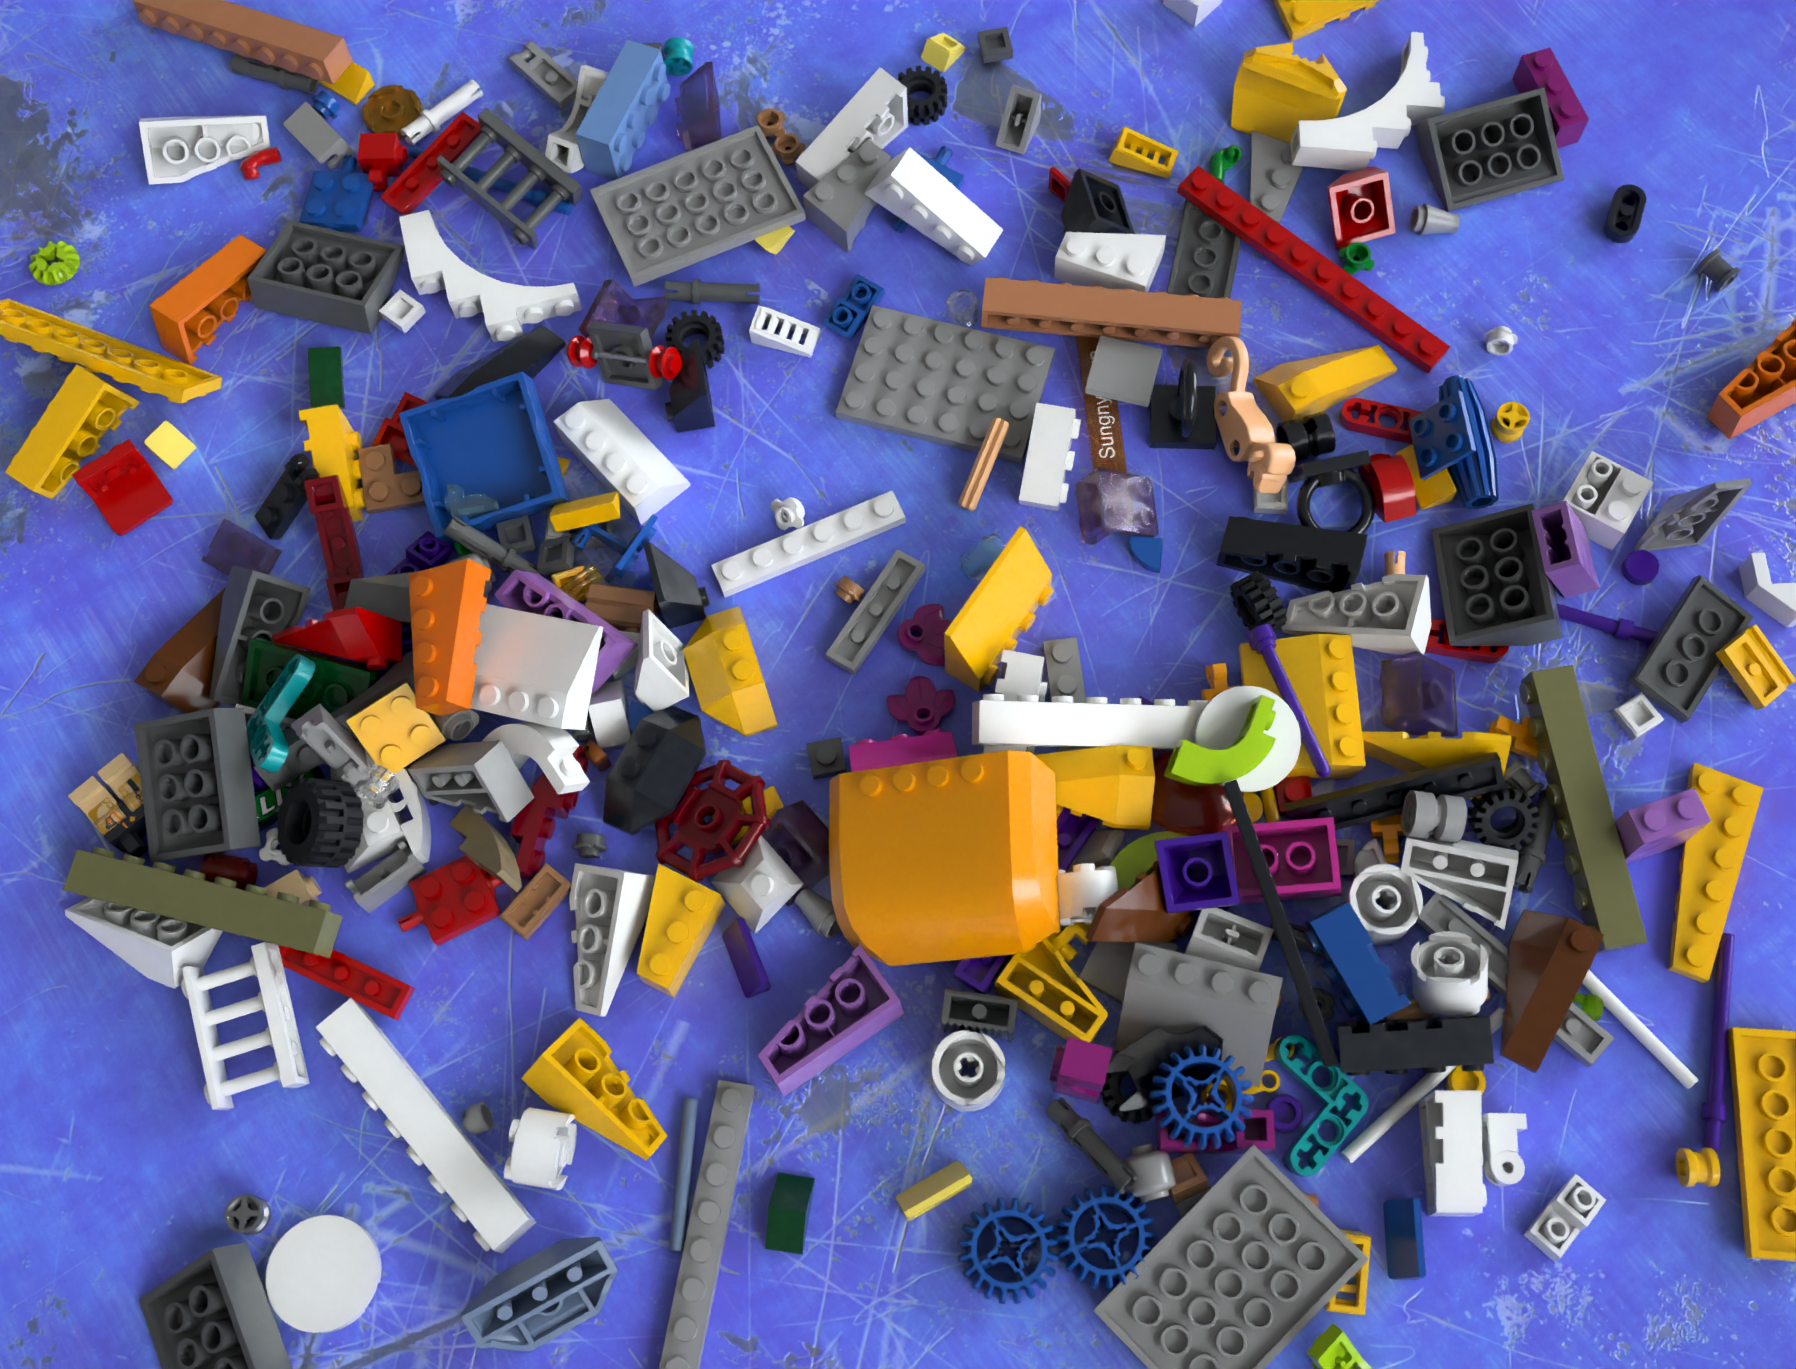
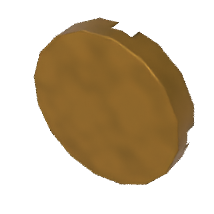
(391, 109)

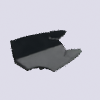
(1148, 1052)

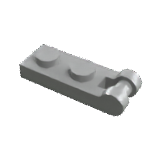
(545, 74)

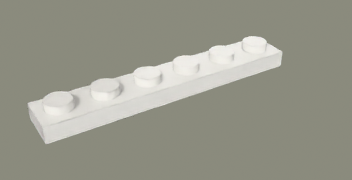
(808, 543)

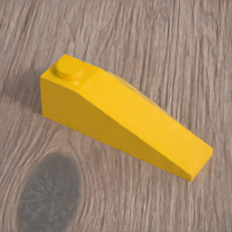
(1322, 381)
(1106, 783)

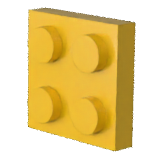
(395, 729)

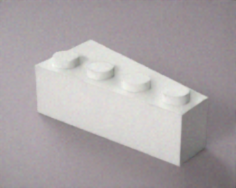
(873, 113)

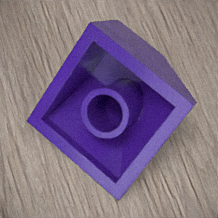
(1197, 872)

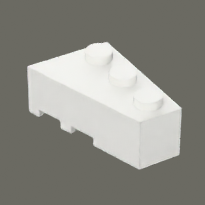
(1109, 260)
(1466, 872)
(1452, 1152)

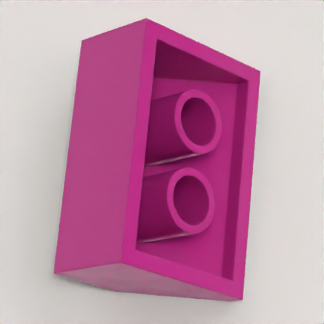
(902, 750)

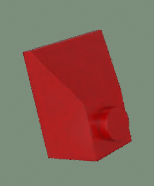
(1361, 206)

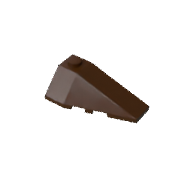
(184, 665)
(1139, 914)
(1544, 974)

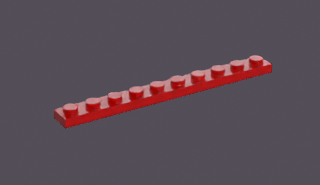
(1313, 269)

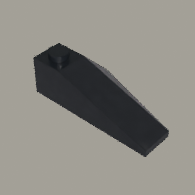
(525, 354)

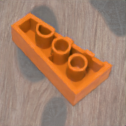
(205, 298)
(1760, 388)
(445, 633)

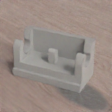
(317, 136)
(330, 741)
(386, 878)

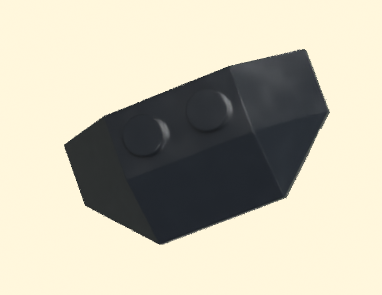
(653, 769)

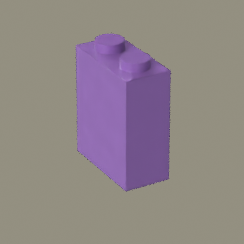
(1565, 549)
(1661, 825)

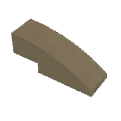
(487, 847)

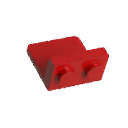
(124, 487)

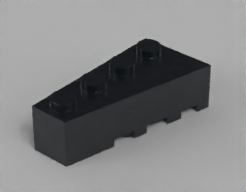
(1293, 553)
(1414, 1043)

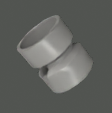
(1438, 816)

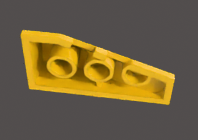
(1432, 750)
(583, 1081)

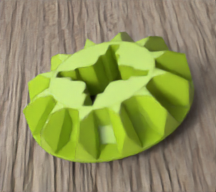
(57, 272)

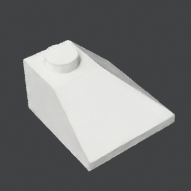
(660, 665)
(759, 885)

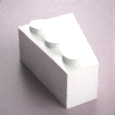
(1049, 457)

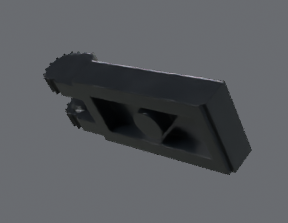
(286, 497)

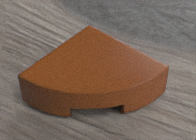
(596, 755)

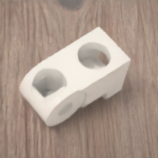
(1500, 1147)

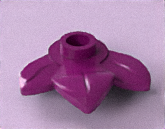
(931, 627)
(921, 701)

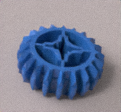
(1216, 1108)
(1037, 1234)
(1074, 1248)

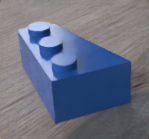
(1354, 964)

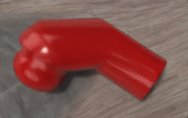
(259, 159)

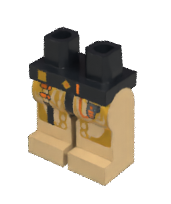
(117, 820)

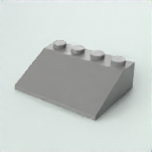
(1193, 991)

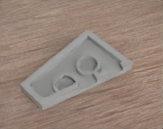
(1271, 175)

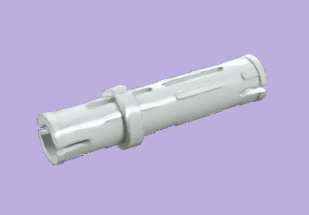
(432, 119)

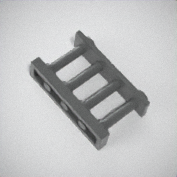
(515, 150)

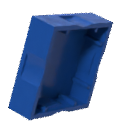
(487, 445)

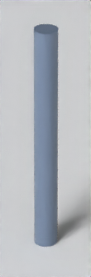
(683, 1175)

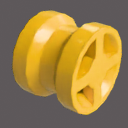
(1516, 416)
(1697, 1167)

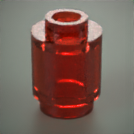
(231, 868)

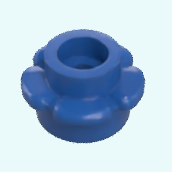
(325, 105)

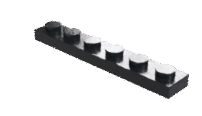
(1387, 796)

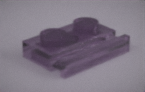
(240, 548)

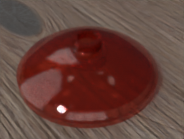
(1186, 807)

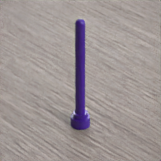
(1263, 641)

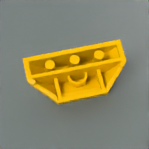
(729, 674)

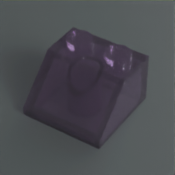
(698, 109)
(1418, 695)
(801, 842)

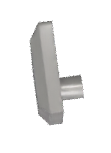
(1100, 848)

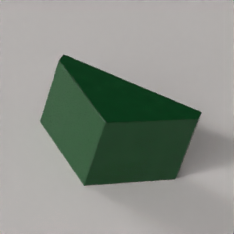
(789, 1213)

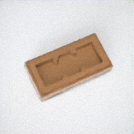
(536, 901)

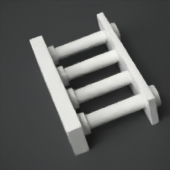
(280, 1034)

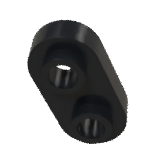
(1625, 216)

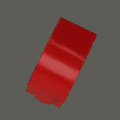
(1391, 486)

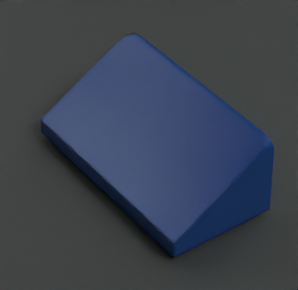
(1404, 1239)

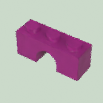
(1567, 114)
(1080, 1069)
(1258, 1131)

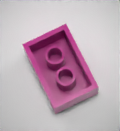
(1298, 855)

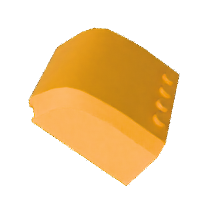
(945, 857)

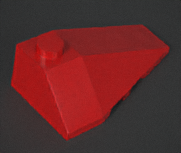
(349, 635)

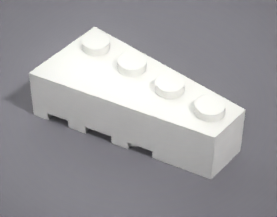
(934, 207)
(1019, 676)

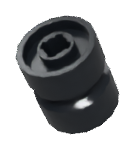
(1311, 436)

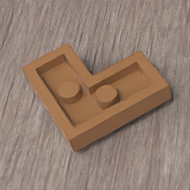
(383, 486)

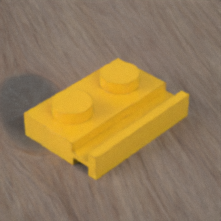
(1755, 667)

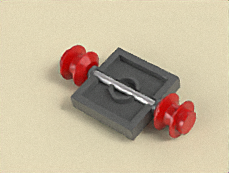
(624, 355)

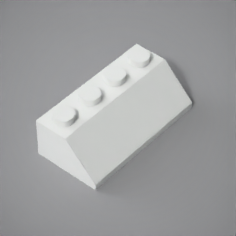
(620, 457)

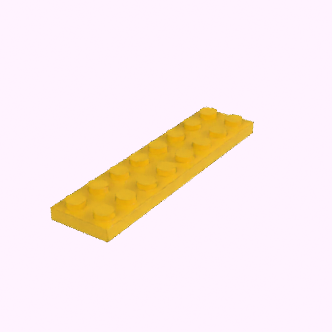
(104, 353)

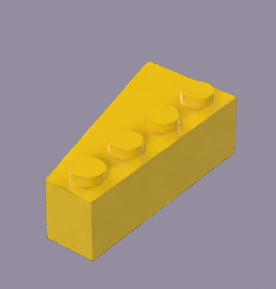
(69, 431)

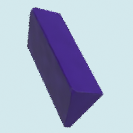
(745, 959)

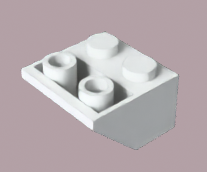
(1606, 498)
(1229, 939)

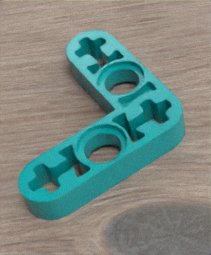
(263, 728)
(1331, 1098)

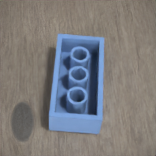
(623, 110)

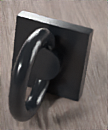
(1183, 413)
(1329, 473)

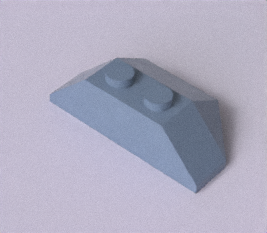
(542, 1296)

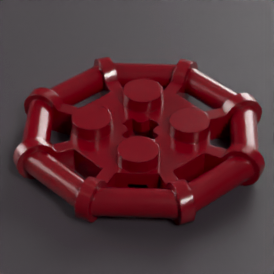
(724, 828)

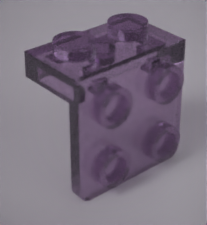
(617, 307)
(1115, 503)

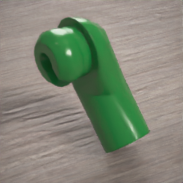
(1223, 161)

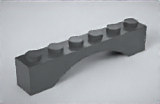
(303, 757)

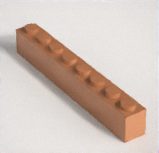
(251, 35)
(1108, 312)

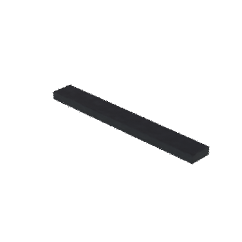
(1281, 924)

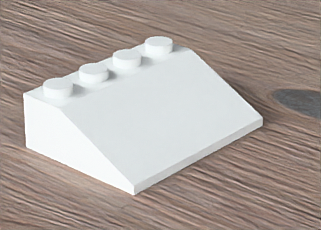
(535, 667)

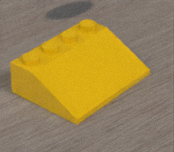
(997, 612)
(1326, 687)

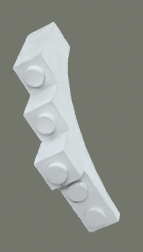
(1354, 139)
(470, 292)

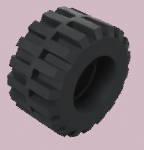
(320, 823)

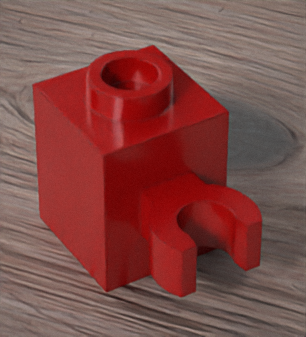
(381, 157)

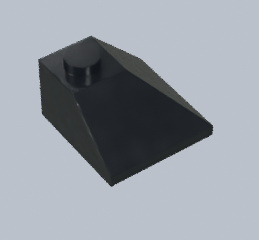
(1095, 206)
(690, 393)
(675, 589)

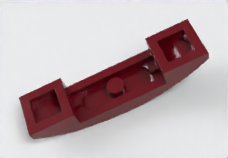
(336, 536)

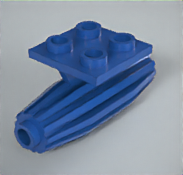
(1458, 437)

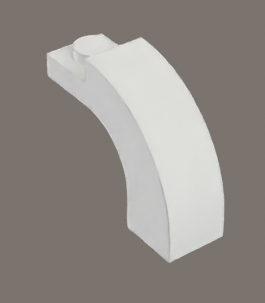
(563, 145)
(550, 749)

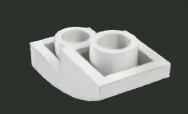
(1565, 1217)

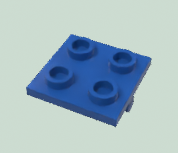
(626, 551)

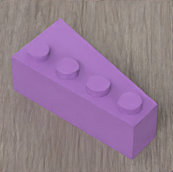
(537, 595)
(832, 1023)

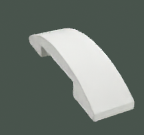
(418, 829)

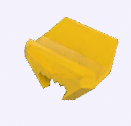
(1281, 89)

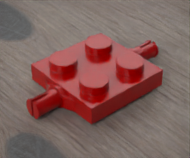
(453, 900)

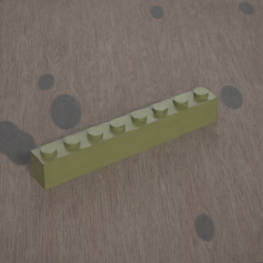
(1582, 807)
(203, 902)

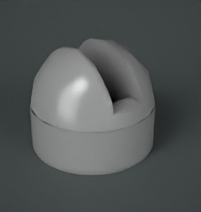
(477, 1118)

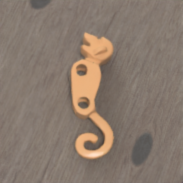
(1245, 423)

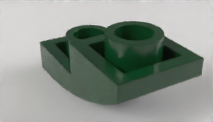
(326, 376)

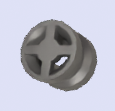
(239, 1212)

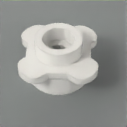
(788, 513)
(270, 850)

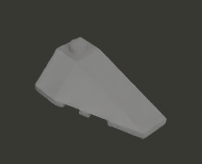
(1691, 516)

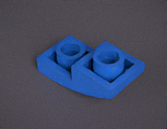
(853, 309)

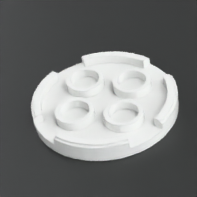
(1222, 723)
(323, 1274)

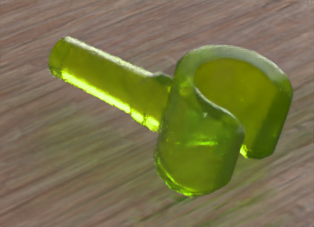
(1591, 1005)

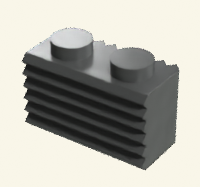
(979, 1013)

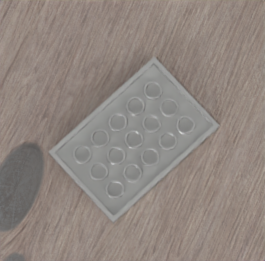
(697, 205)
(944, 382)
(1233, 1275)

